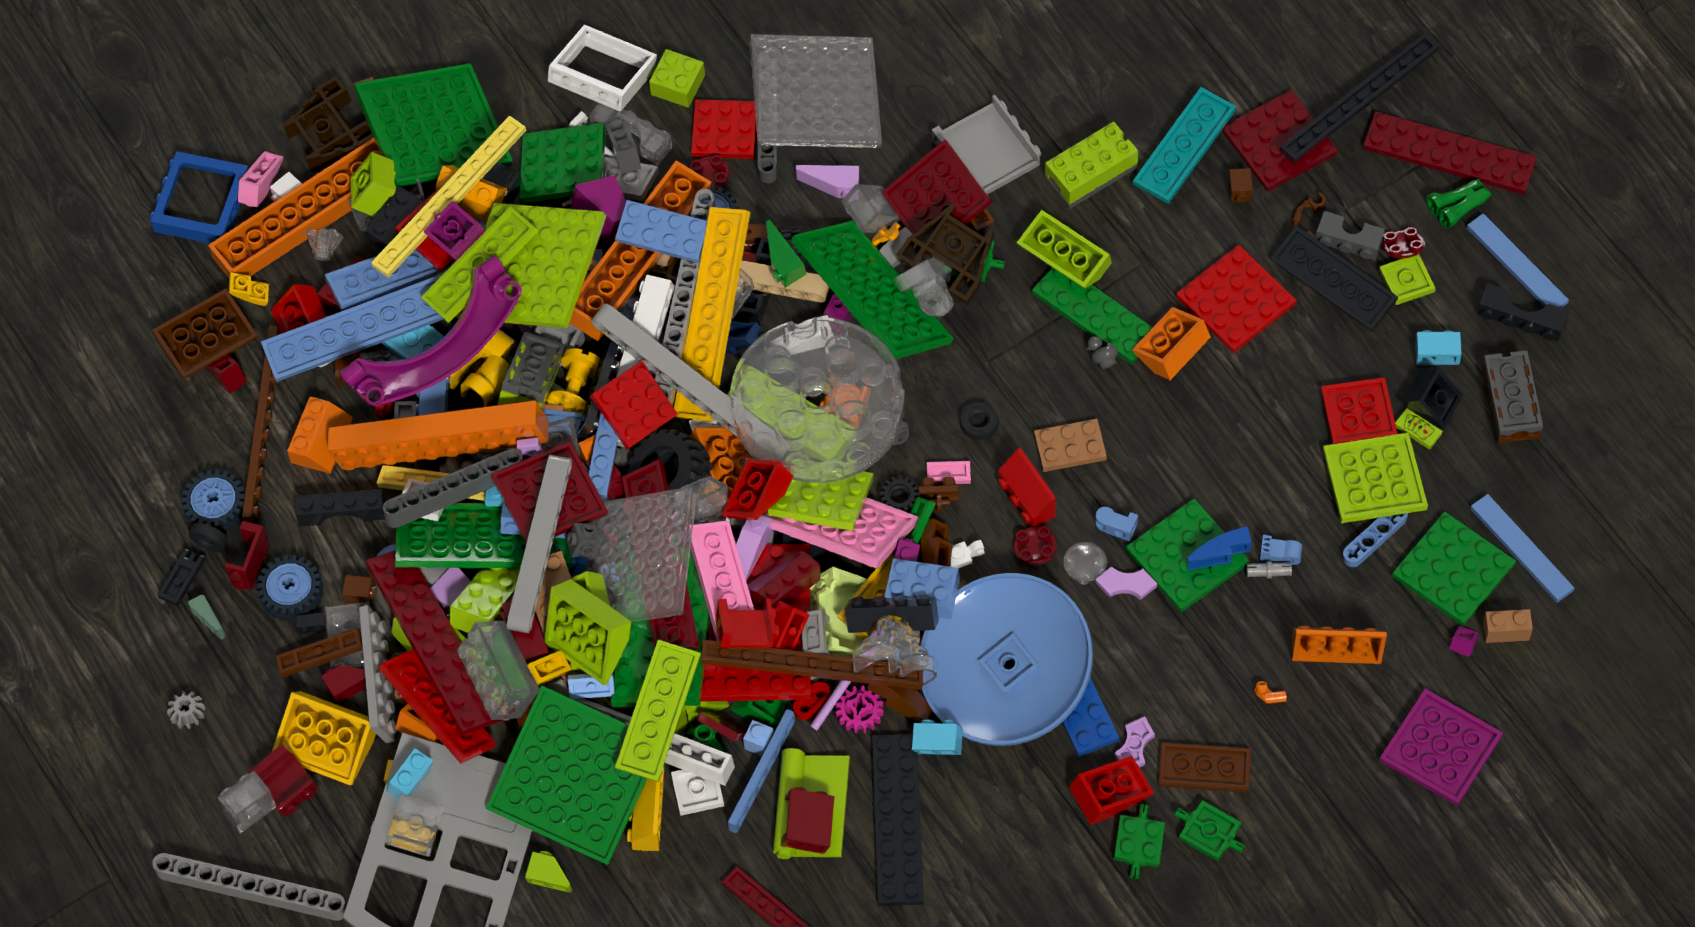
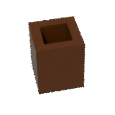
(1240, 185)
(358, 589)

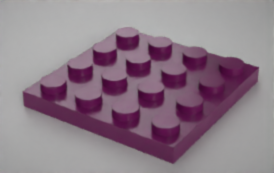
(1441, 747)

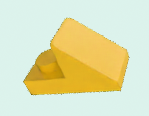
(549, 668)

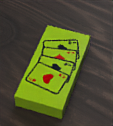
(1418, 429)

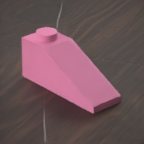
(258, 179)

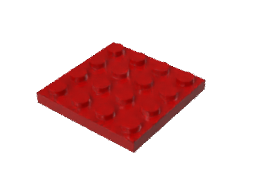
(1236, 298)

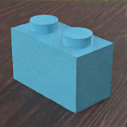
(1438, 348)
(937, 738)
(410, 775)

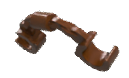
(1308, 204)

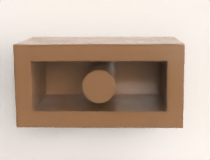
(1507, 626)

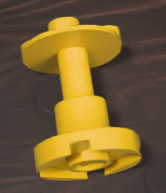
(579, 368)

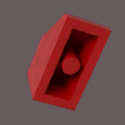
(791, 624)

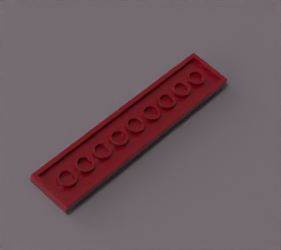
(673, 629)
(431, 639)

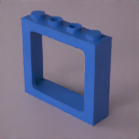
(192, 229)

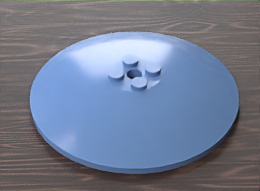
(1002, 621)

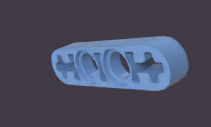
(1372, 533)

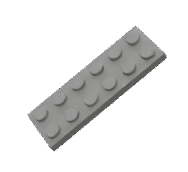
(378, 687)

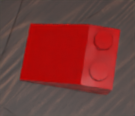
(757, 489)
(1110, 789)

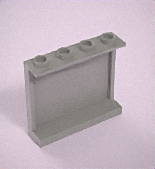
(991, 145)

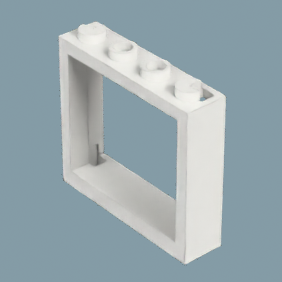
(592, 88)

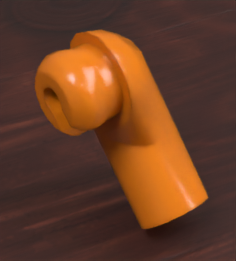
(1267, 695)

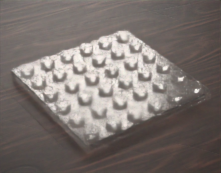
(815, 91)
(646, 552)

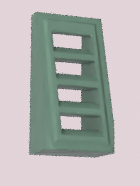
(203, 611)

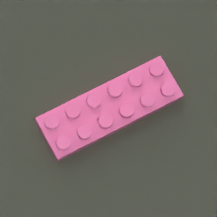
(719, 568)

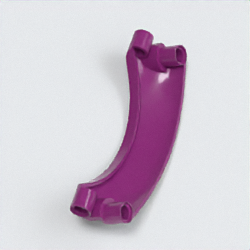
(478, 323)

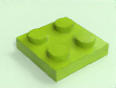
(1407, 279)

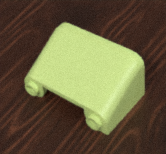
(831, 596)

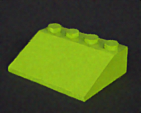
(586, 630)

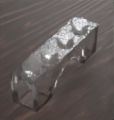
(653, 144)

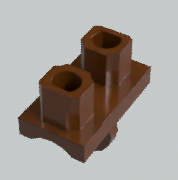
(939, 494)

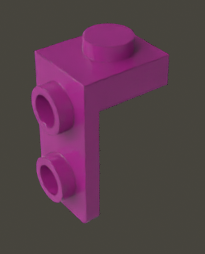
(906, 550)

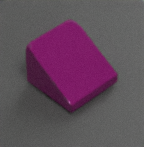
(1464, 641)

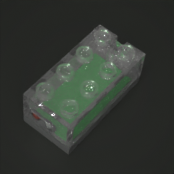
(498, 670)

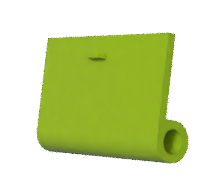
(814, 775)

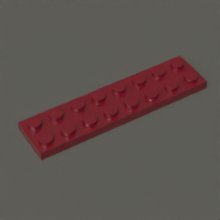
(1450, 153)

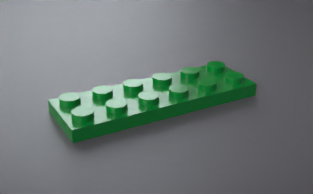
(1093, 312)

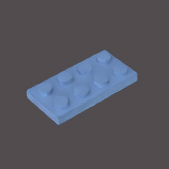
(661, 231)

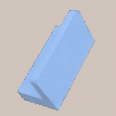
(587, 687)

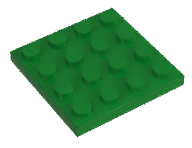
(560, 160)
(1165, 553)
(1454, 568)

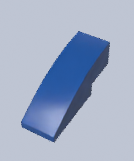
(1220, 549)

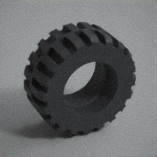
(670, 444)

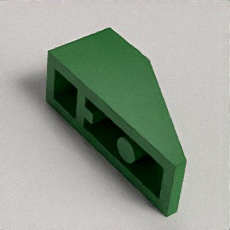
(785, 262)

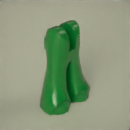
(1456, 203)

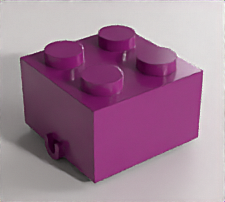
(454, 230)

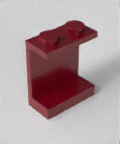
(257, 541)
(285, 779)
(808, 820)

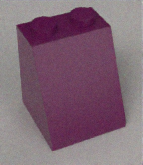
(602, 196)

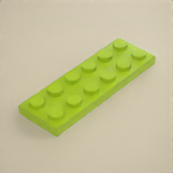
(501, 239)
(658, 710)

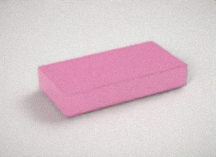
(958, 469)

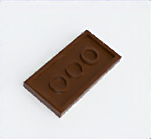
(1204, 767)

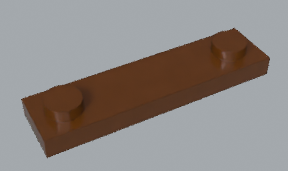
(319, 652)

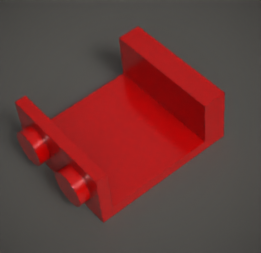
(746, 627)

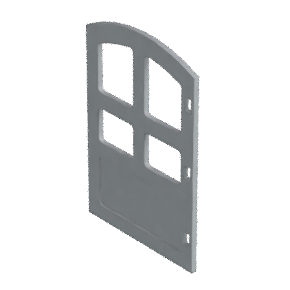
(464, 795)

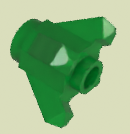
(704, 735)

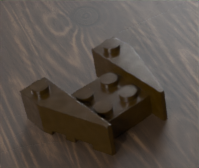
(324, 128)
(953, 246)

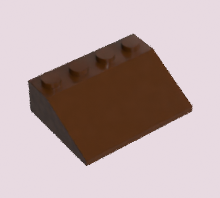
(204, 334)

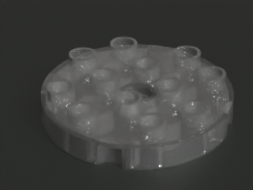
(812, 360)

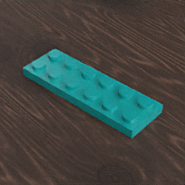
(1184, 145)

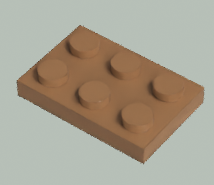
(1070, 445)

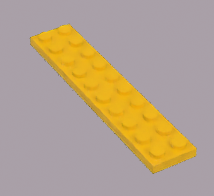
(713, 301)

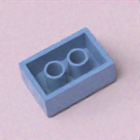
(919, 578)

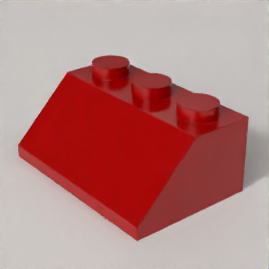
(298, 308)
(1027, 489)

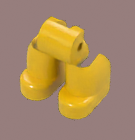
(491, 374)

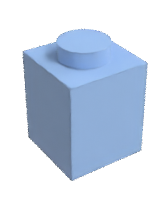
(757, 737)

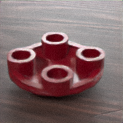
(713, 169)
(1403, 243)
(1035, 545)

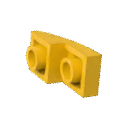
(248, 290)

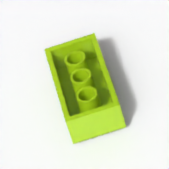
(484, 597)

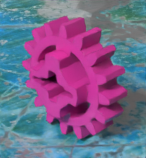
(868, 713)

